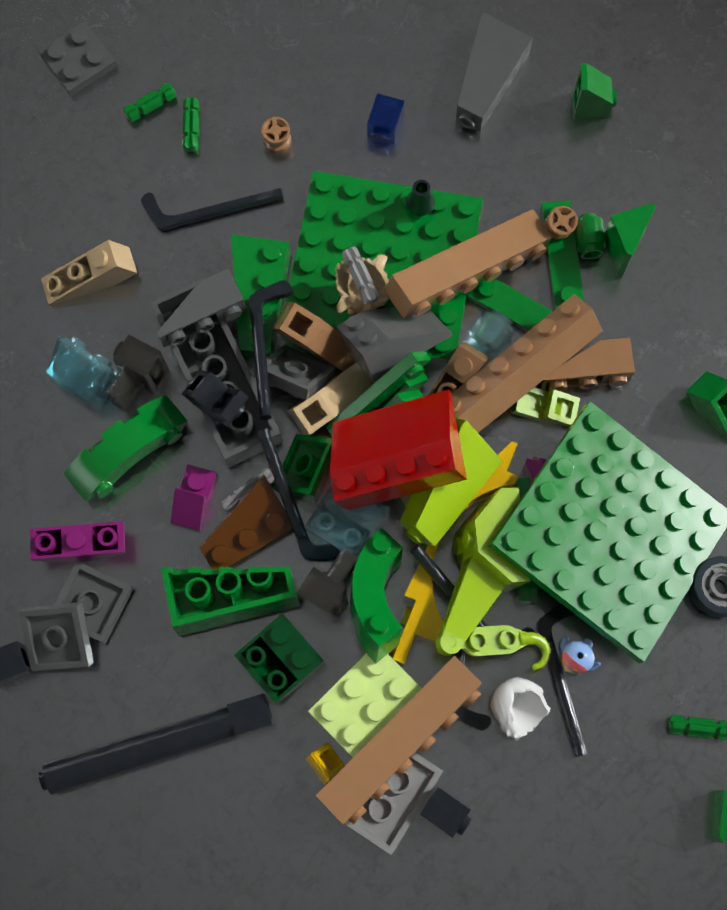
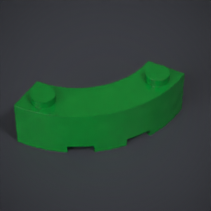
(123, 446)
(370, 613)

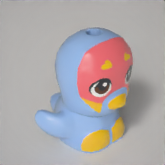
(577, 648)

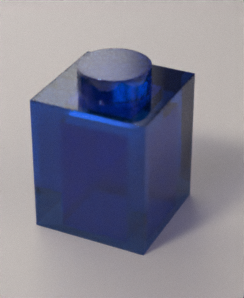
(385, 119)

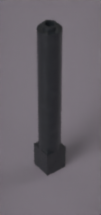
(157, 744)

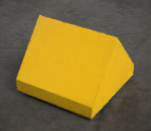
(325, 763)

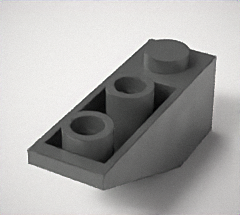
(207, 304)

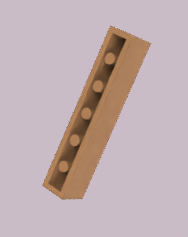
(468, 264)
(526, 363)
(399, 740)

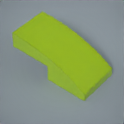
(547, 407)

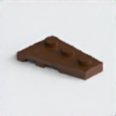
(248, 527)

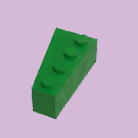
(256, 266)
(222, 596)

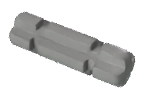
(360, 275)
(230, 502)

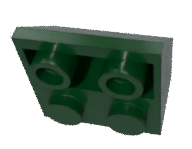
(280, 659)

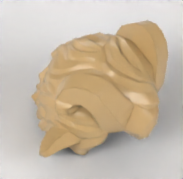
(350, 296)

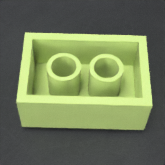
(364, 701)

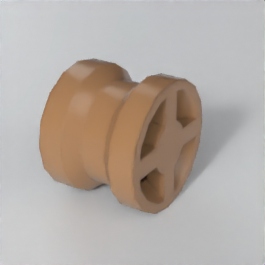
(274, 128)
(565, 218)

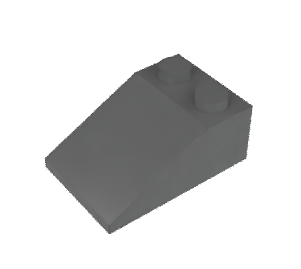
(384, 338)

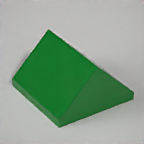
(625, 233)
(308, 467)

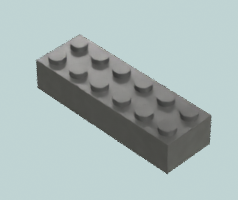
(220, 355)

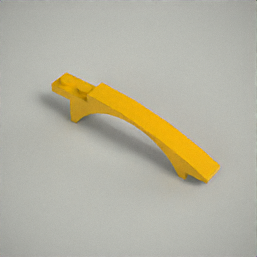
(424, 618)

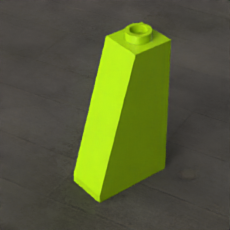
(435, 510)

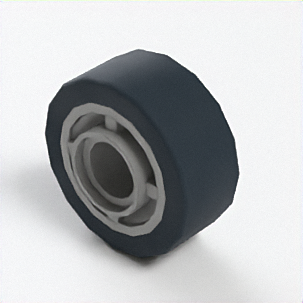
(703, 589)

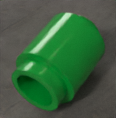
(590, 236)

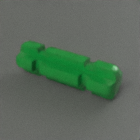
(149, 102)
(190, 124)
(698, 727)

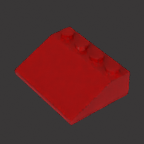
(396, 451)

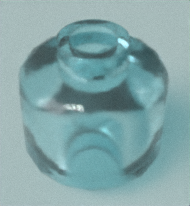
(492, 332)

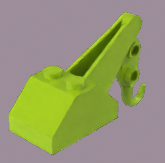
(479, 584)

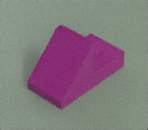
(193, 497)

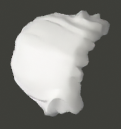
(518, 706)

